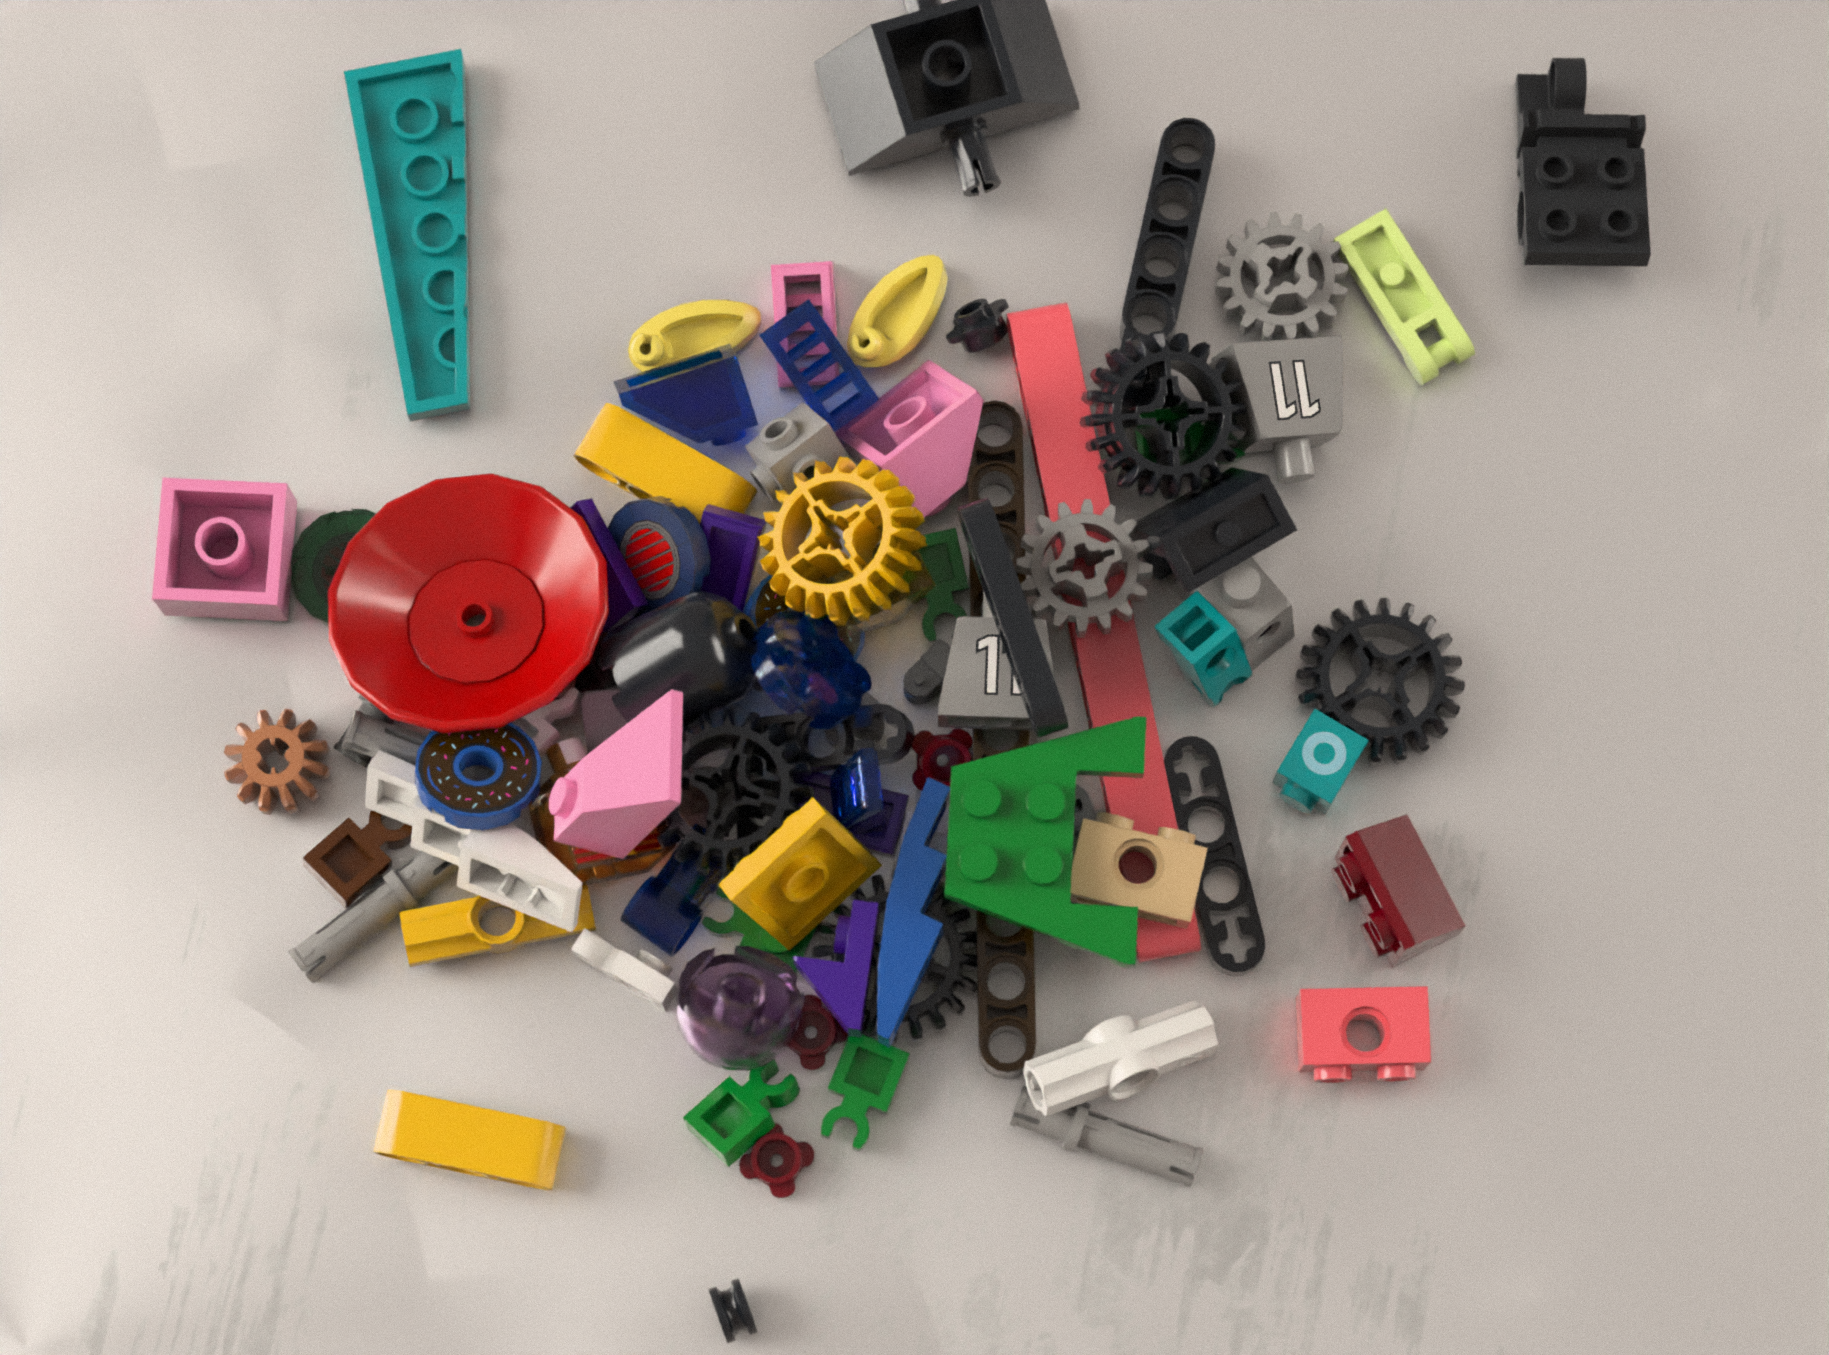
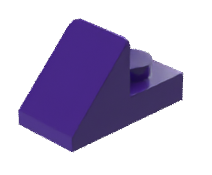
(846, 984)

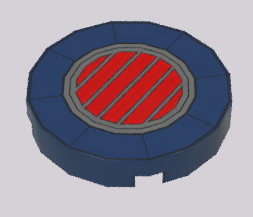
(662, 549)

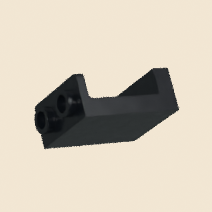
(1214, 528)

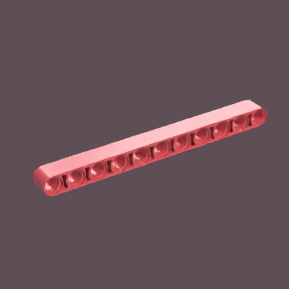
(1107, 664)

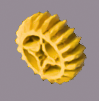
(801, 562)

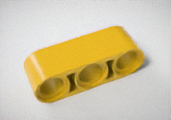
(656, 464)
(469, 1139)

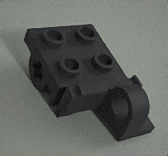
(1578, 175)

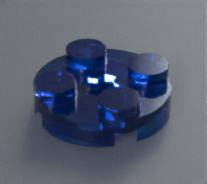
(808, 668)

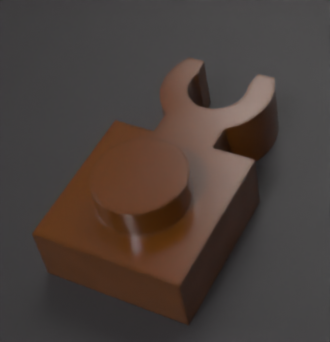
(354, 857)

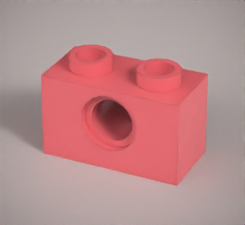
(1395, 1012)

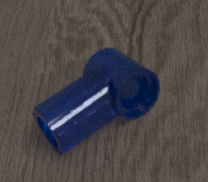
(671, 904)

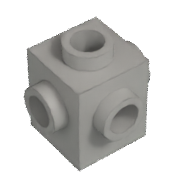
(792, 446)

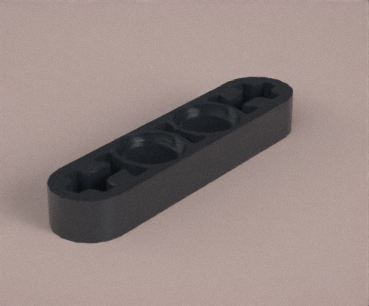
(1012, 618)
(1221, 854)

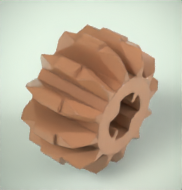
(254, 769)

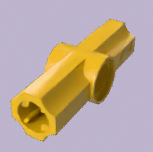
(455, 931)

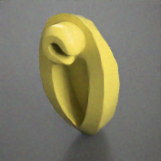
(897, 312)
(693, 330)

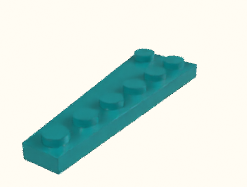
(415, 182)

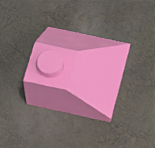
(921, 434)
(623, 783)

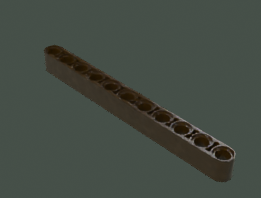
(1016, 952)

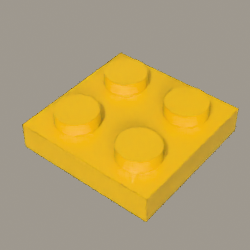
(800, 874)

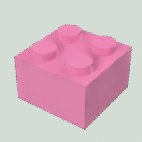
(224, 549)

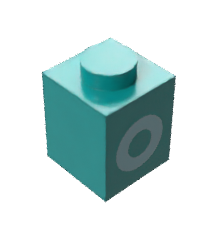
(1318, 763)

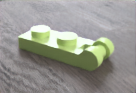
(1403, 295)

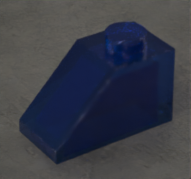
(694, 396)

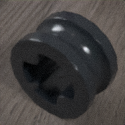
(733, 1310)

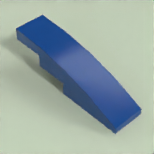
(907, 933)

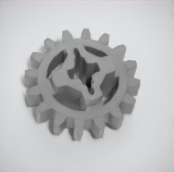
(1264, 262)
(1075, 543)

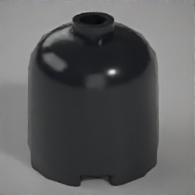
(688, 646)

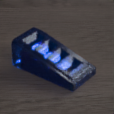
(790, 323)
(858, 793)

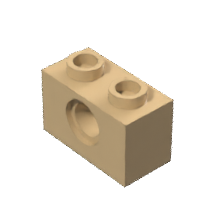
(1164, 898)

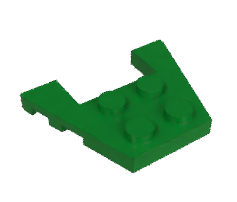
(1017, 832)

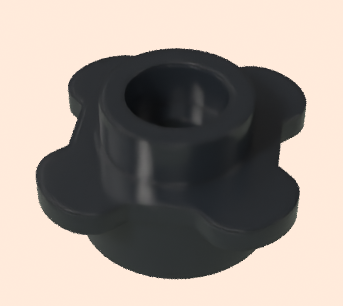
(979, 325)

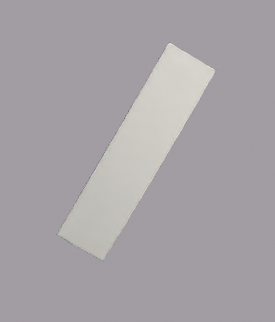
(492, 863)

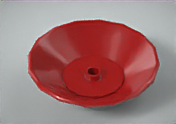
(460, 554)

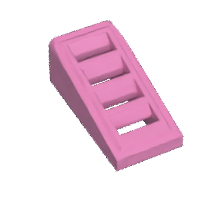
(806, 272)

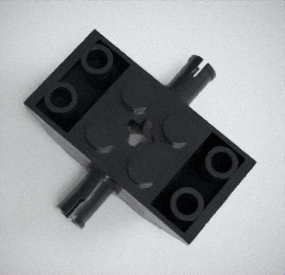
(895, 108)

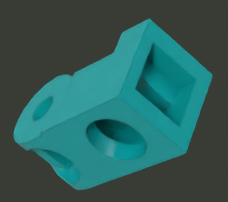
(1205, 648)

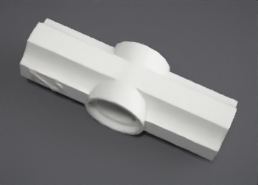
(1120, 1058)

